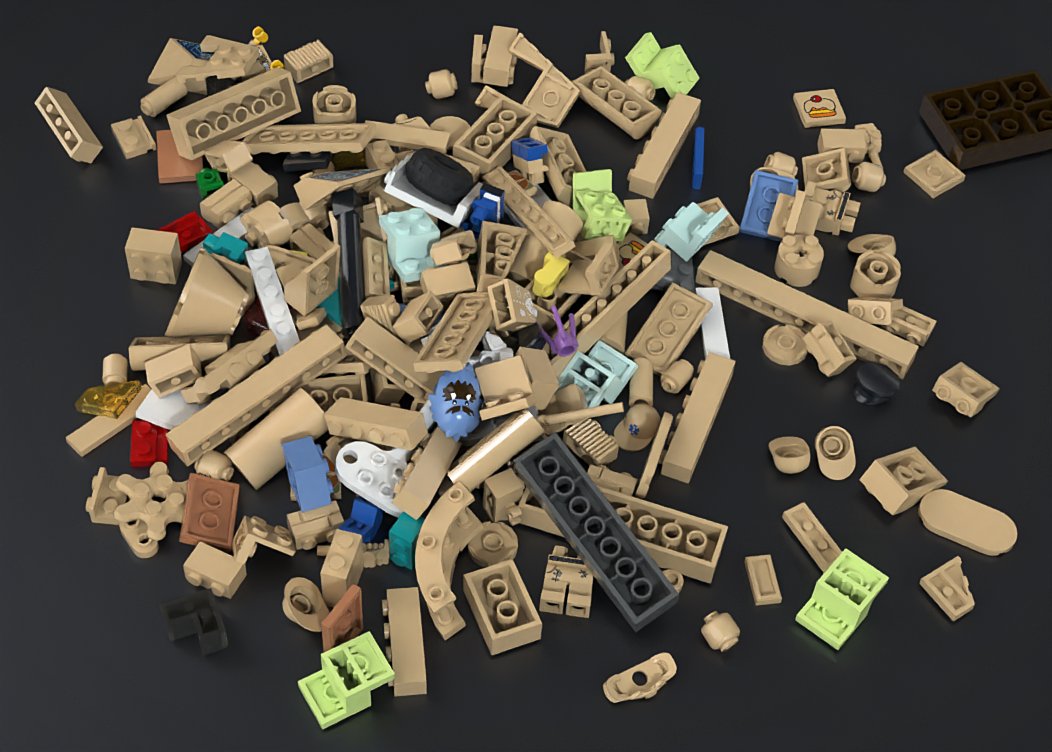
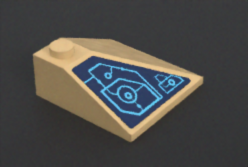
(174, 57)
(318, 188)

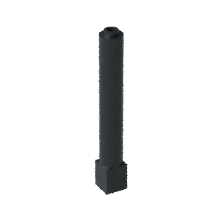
(349, 215)

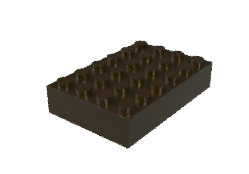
(991, 119)

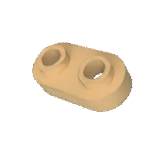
(135, 535)

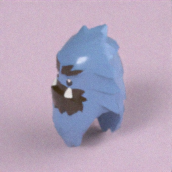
(456, 402)

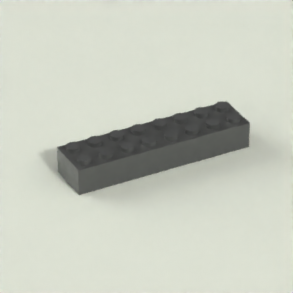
(596, 532)

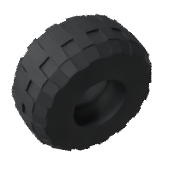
(439, 176)

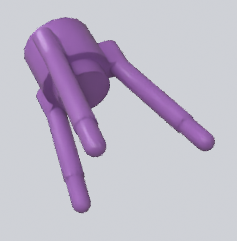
(564, 343)

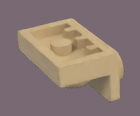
(874, 309)
(105, 498)

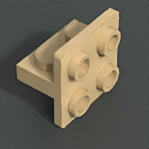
(794, 216)

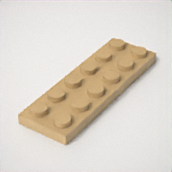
(311, 138)
(456, 334)

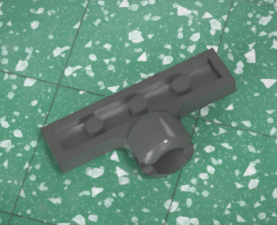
(680, 274)

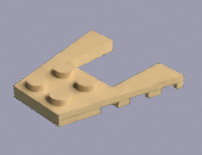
(551, 94)

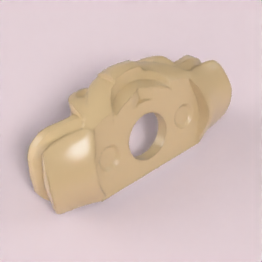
(657, 670)

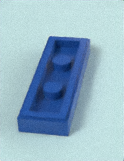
(698, 154)

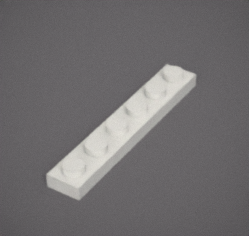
(272, 299)

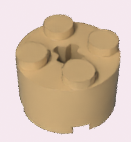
(334, 106)
(266, 226)
(799, 259)
(876, 275)

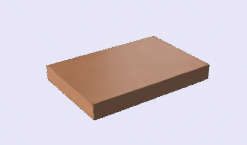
(172, 166)
(209, 512)
(344, 620)

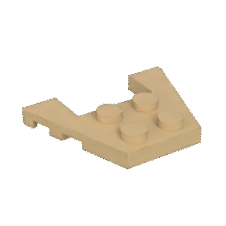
(228, 61)

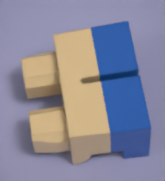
(528, 158)

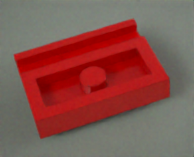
(190, 230)
(148, 444)

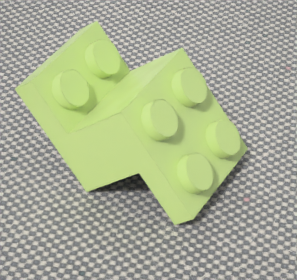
(664, 66)
(841, 599)
(346, 680)

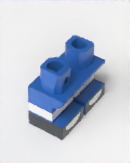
(487, 208)

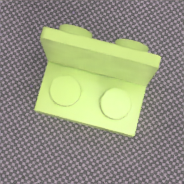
(595, 181)
(605, 215)

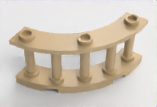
(440, 540)

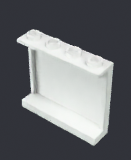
(401, 188)

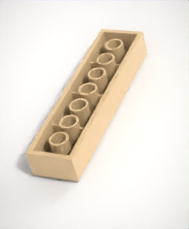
(667, 535)

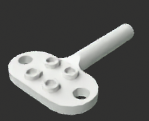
(376, 470)

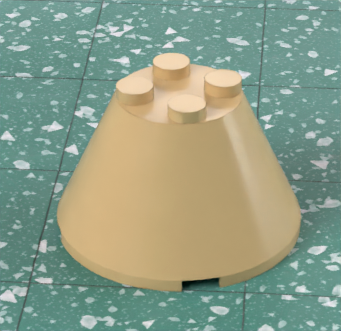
(209, 301)

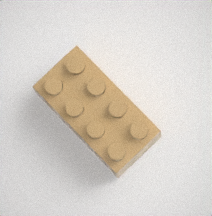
(490, 137)

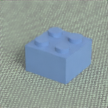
(307, 473)

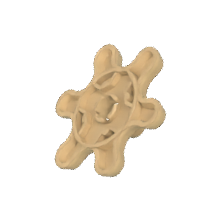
(142, 506)

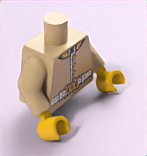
(263, 62)

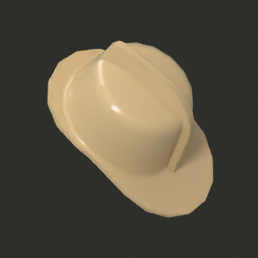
(304, 604)

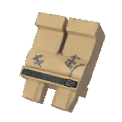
(833, 210)
(567, 573)

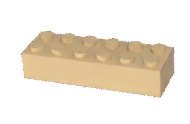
(234, 112)

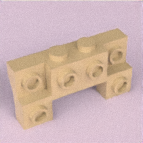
(231, 368)

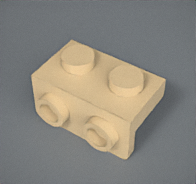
(911, 325)

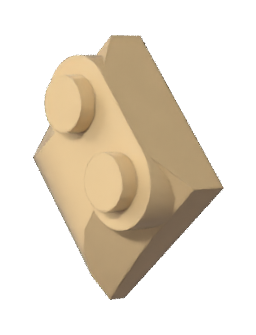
(828, 170)

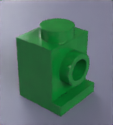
(208, 180)

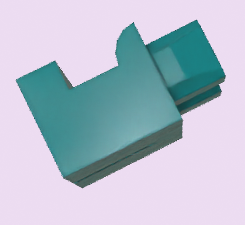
(226, 246)

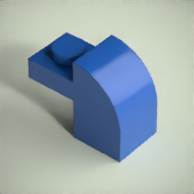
(364, 519)

